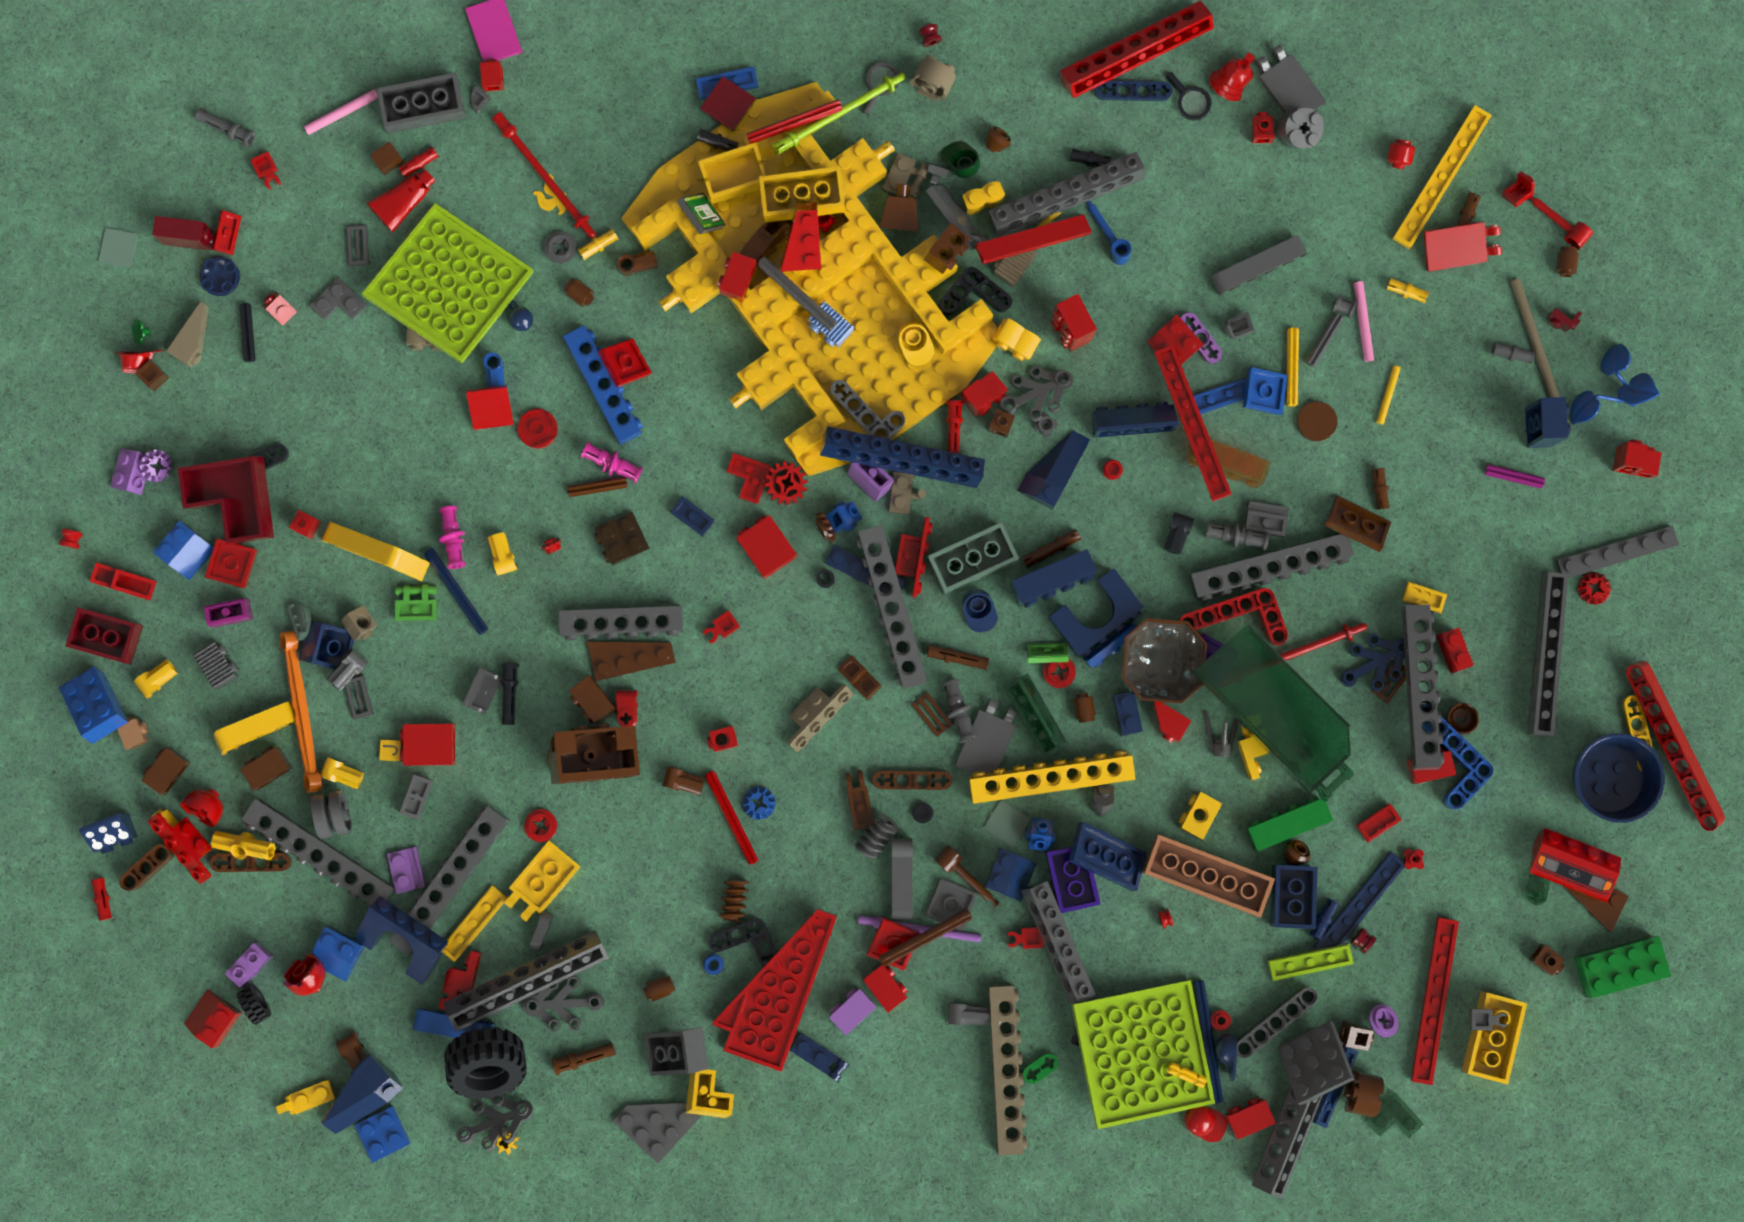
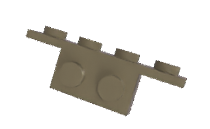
(815, 713)

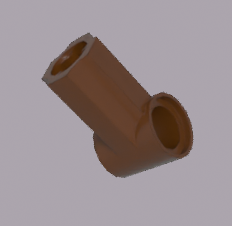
(640, 262)
(679, 780)
(351, 1049)

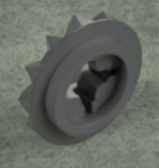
(558, 238)

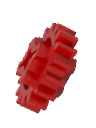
(777, 481)

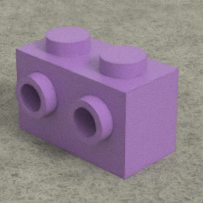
(871, 480)
(851, 1011)

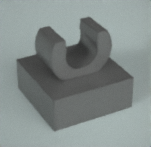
(937, 171)

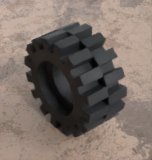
(253, 1004)

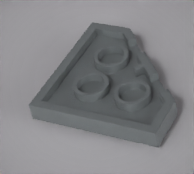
(656, 1126)

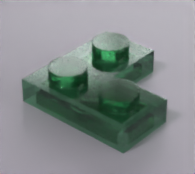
(1395, 1111)

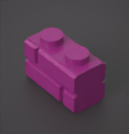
(228, 612)

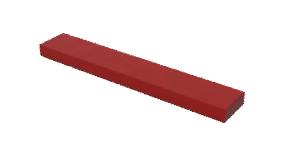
(1033, 239)

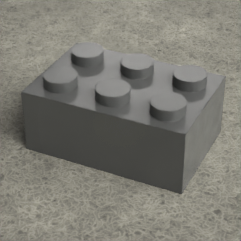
(676, 1051)

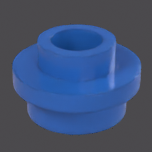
(706, 964)

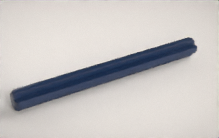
(1207, 1036)

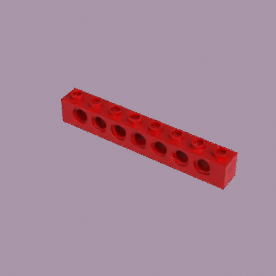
(1136, 49)

